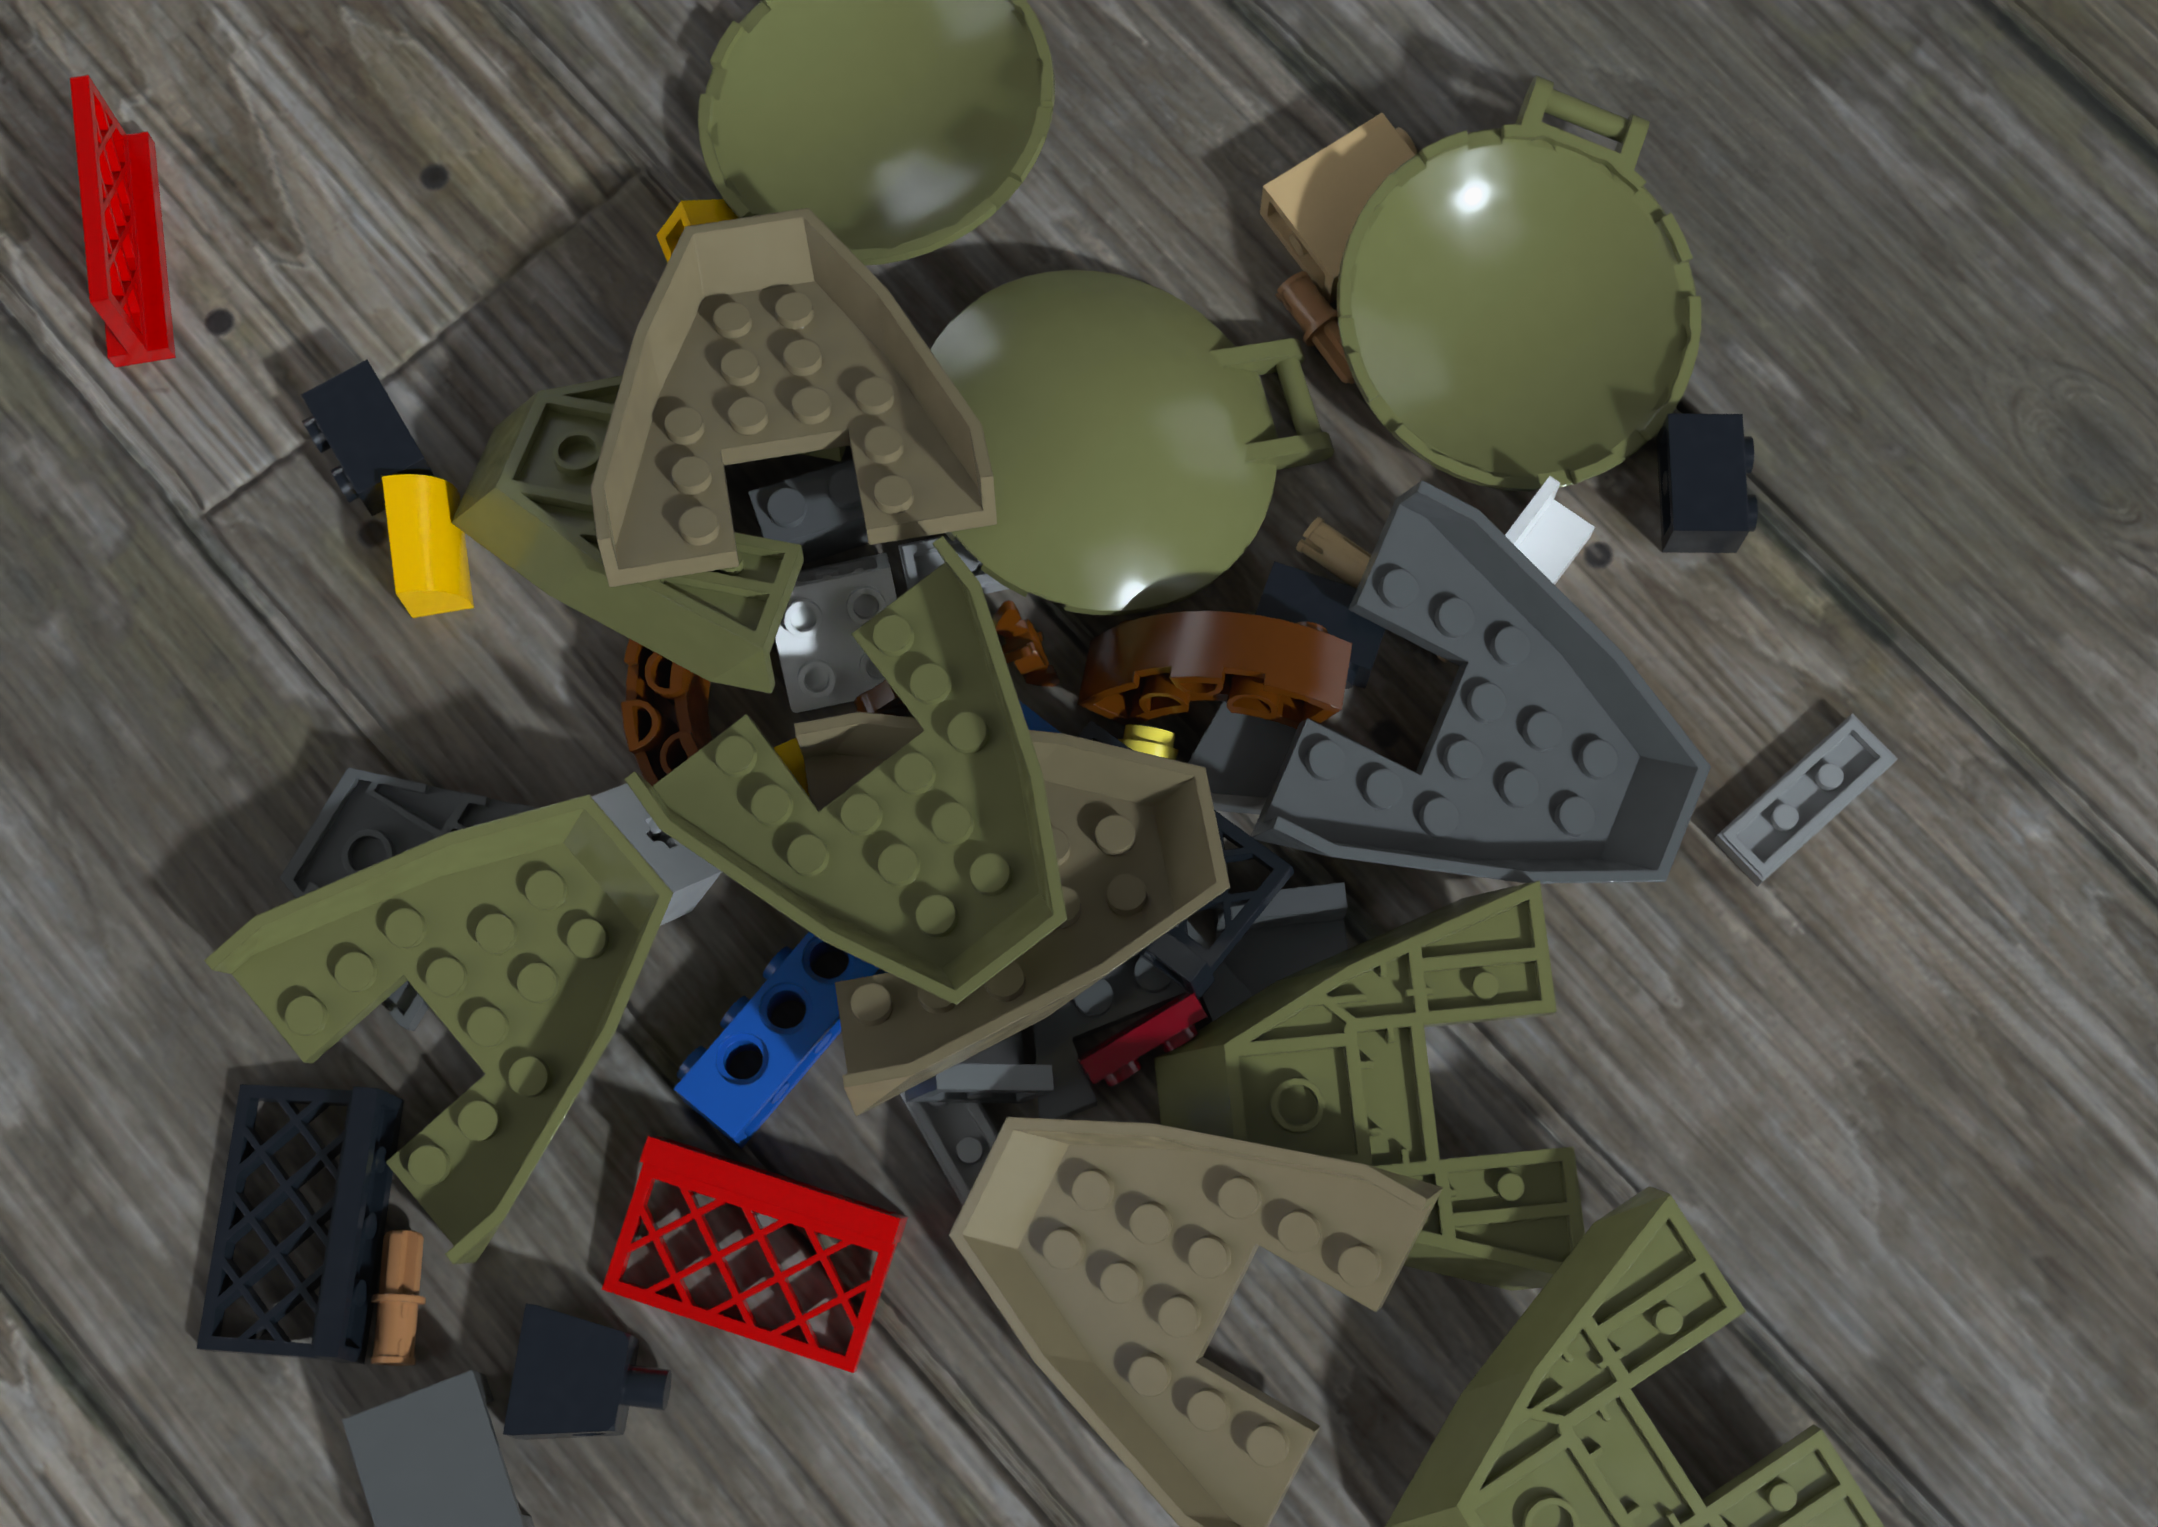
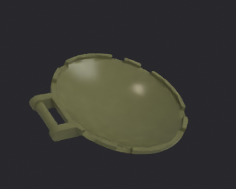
(878, 116)
(1521, 300)
(1120, 438)

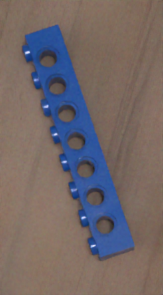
(743, 1105)

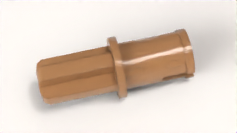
(1316, 320)
(398, 1299)

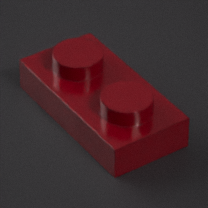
(1165, 1026)

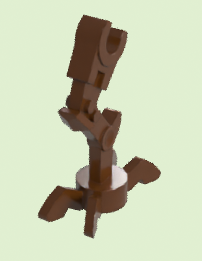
(1022, 647)

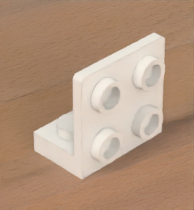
(815, 640)

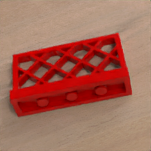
(122, 231)
(770, 1195)

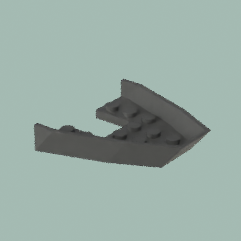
(1545, 747)

